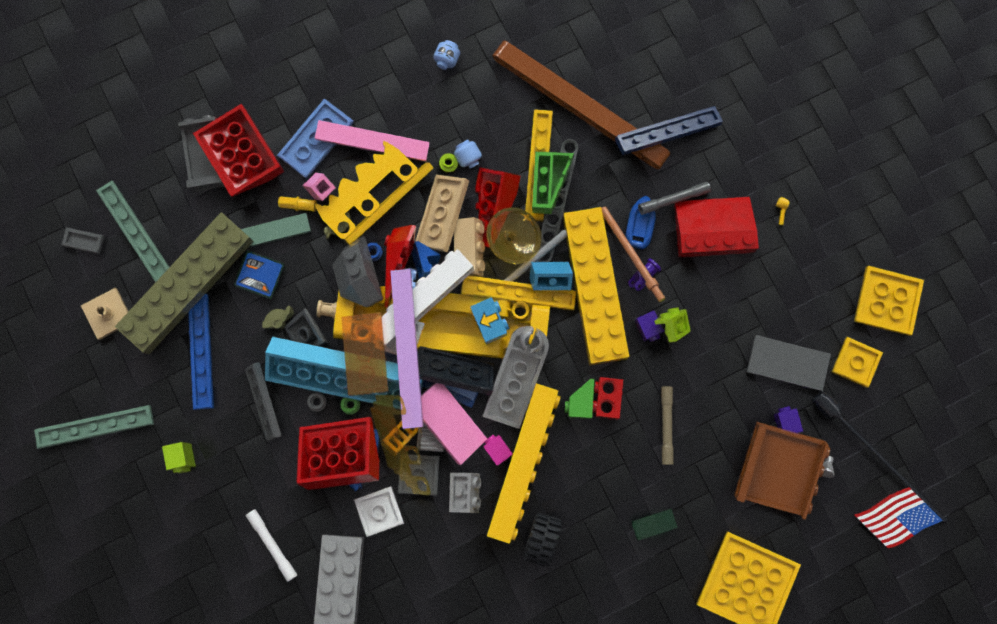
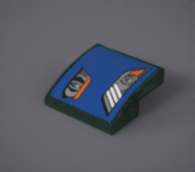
(258, 274)

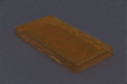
(364, 354)

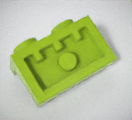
(675, 323)

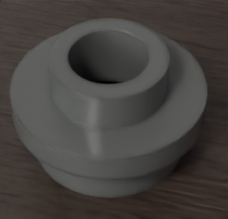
(310, 401)

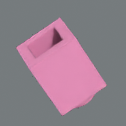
(319, 186)

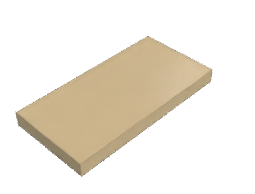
(442, 212)

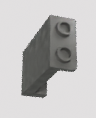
(199, 169)

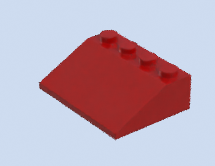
(238, 151)
(715, 227)
(337, 454)

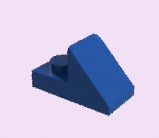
(424, 258)

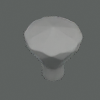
(828, 468)

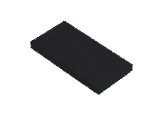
(455, 370)

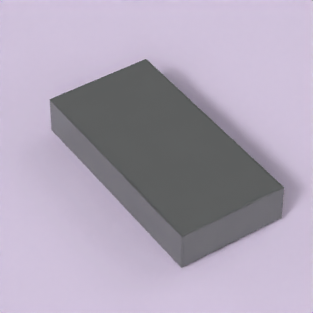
(83, 240)

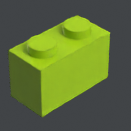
(179, 457)

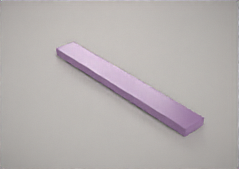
(407, 348)

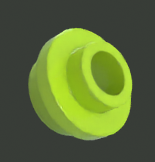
(448, 168)

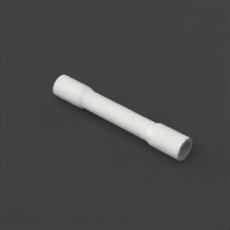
(259, 526)

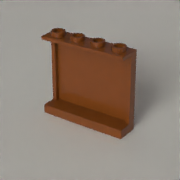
(782, 469)

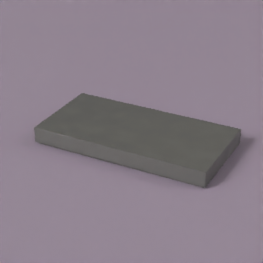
(788, 363)

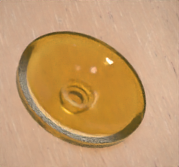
(521, 229)

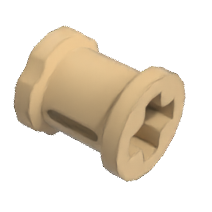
(326, 309)

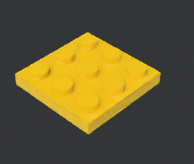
(889, 300)

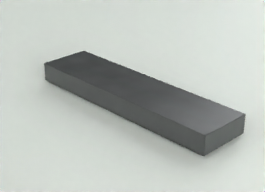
(263, 402)

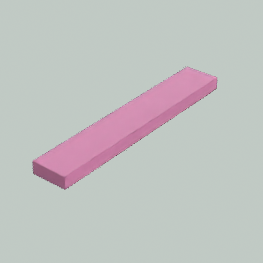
(370, 140)

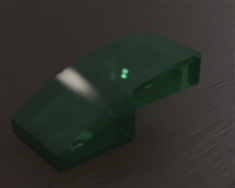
(654, 524)

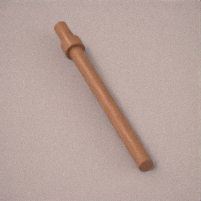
(651, 283)

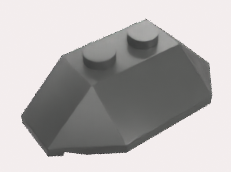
(357, 274)

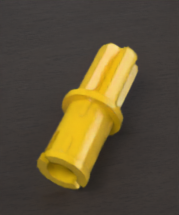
(297, 203)

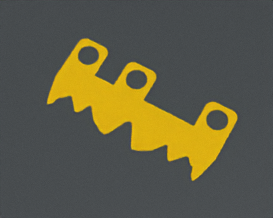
(354, 193)

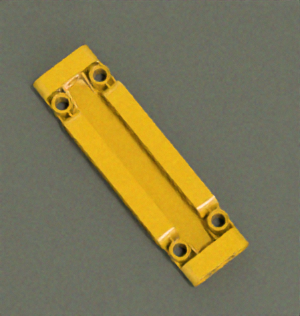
(452, 325)

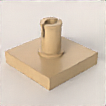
(105, 312)

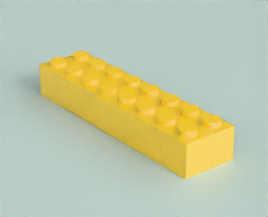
(595, 286)
(523, 462)

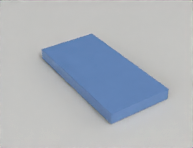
(302, 150)

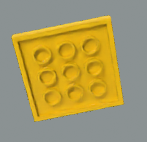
(748, 582)

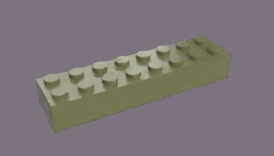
(184, 284)

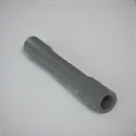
(655, 204)

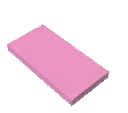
(450, 423)

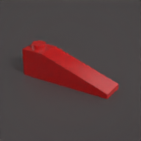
(495, 192)
(397, 254)

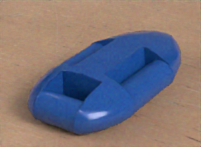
(640, 225)

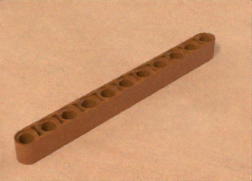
(573, 99)

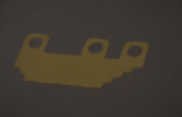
(394, 451)

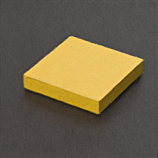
(857, 362)

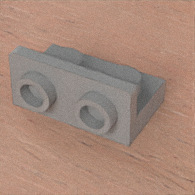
(465, 492)

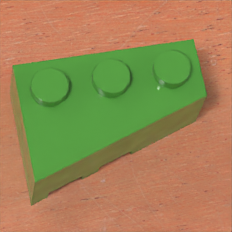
(549, 178)

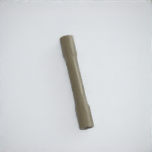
(667, 448)

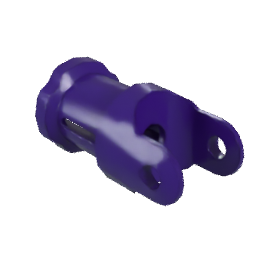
(637, 278)

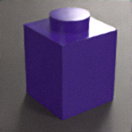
(647, 327)
(788, 419)

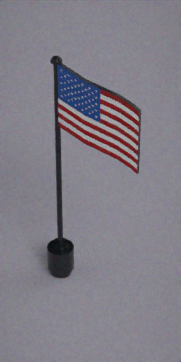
(898, 514)

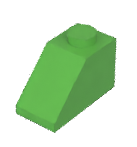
(581, 402)

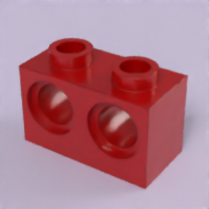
(613, 398)

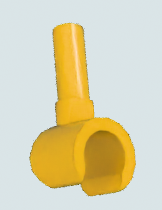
(782, 203)

